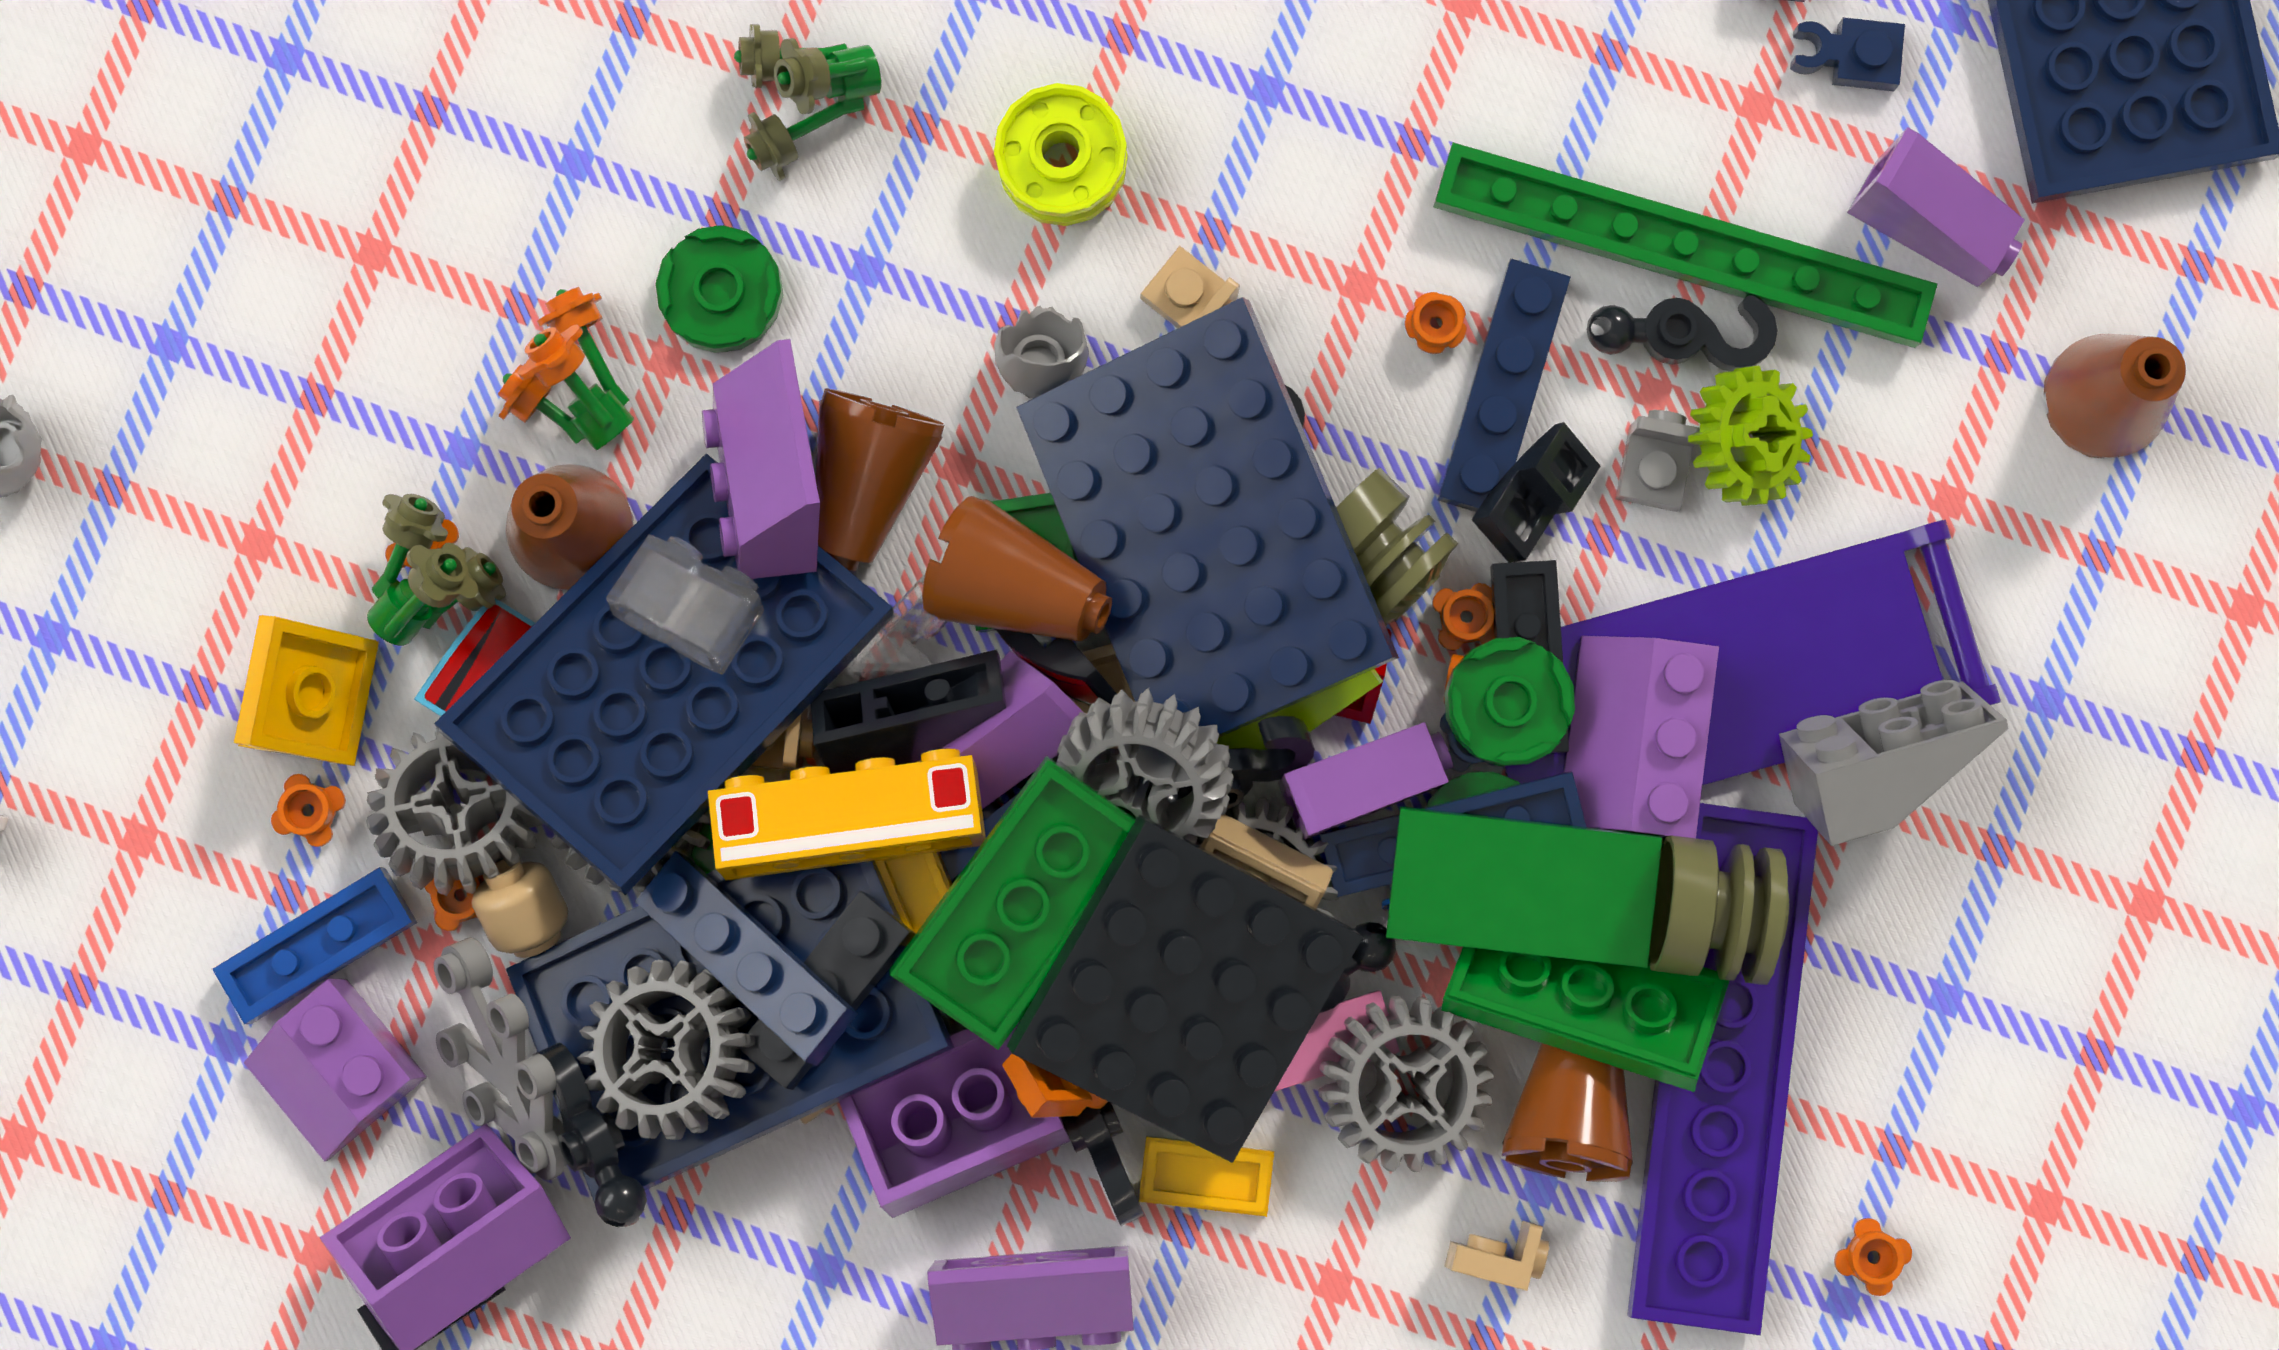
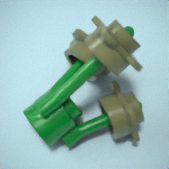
(803, 78)
(437, 575)

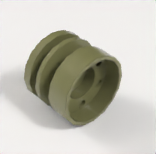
(1390, 557)
(1730, 911)

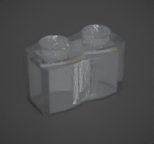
(686, 603)

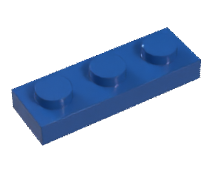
(314, 946)

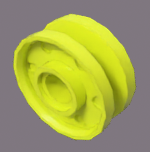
(1052, 117)

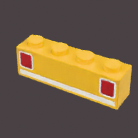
(846, 815)

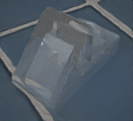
(893, 645)

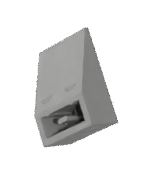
(1886, 759)

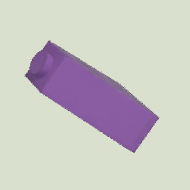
(1938, 210)
(1022, 734)
(1365, 779)

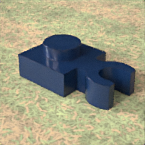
(1861, 52)

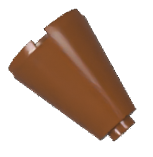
(2113, 392)
(866, 471)
(565, 523)
(1011, 578)
(1571, 1119)

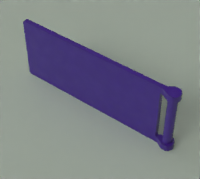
(1801, 644)

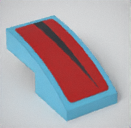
(472, 655)

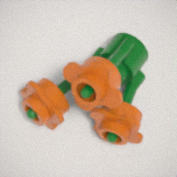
(554, 358)

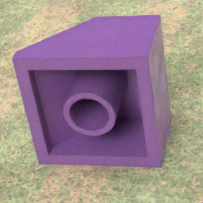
(333, 1066)

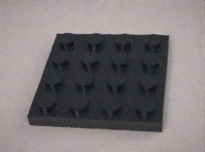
(1184, 990)

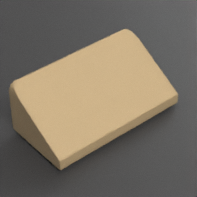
(1269, 860)

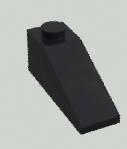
(906, 711)

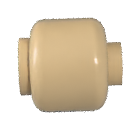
(521, 909)

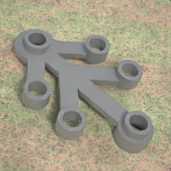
(500, 1060)

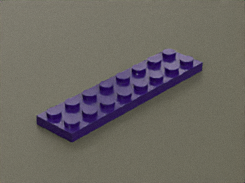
(1720, 1148)

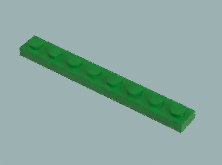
(1685, 245)

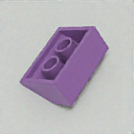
(764, 466)
(1641, 733)
(945, 1125)
(446, 1238)
(1032, 1298)

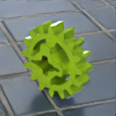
(1744, 466)

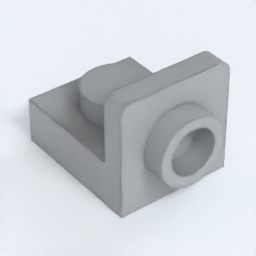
(1656, 461)

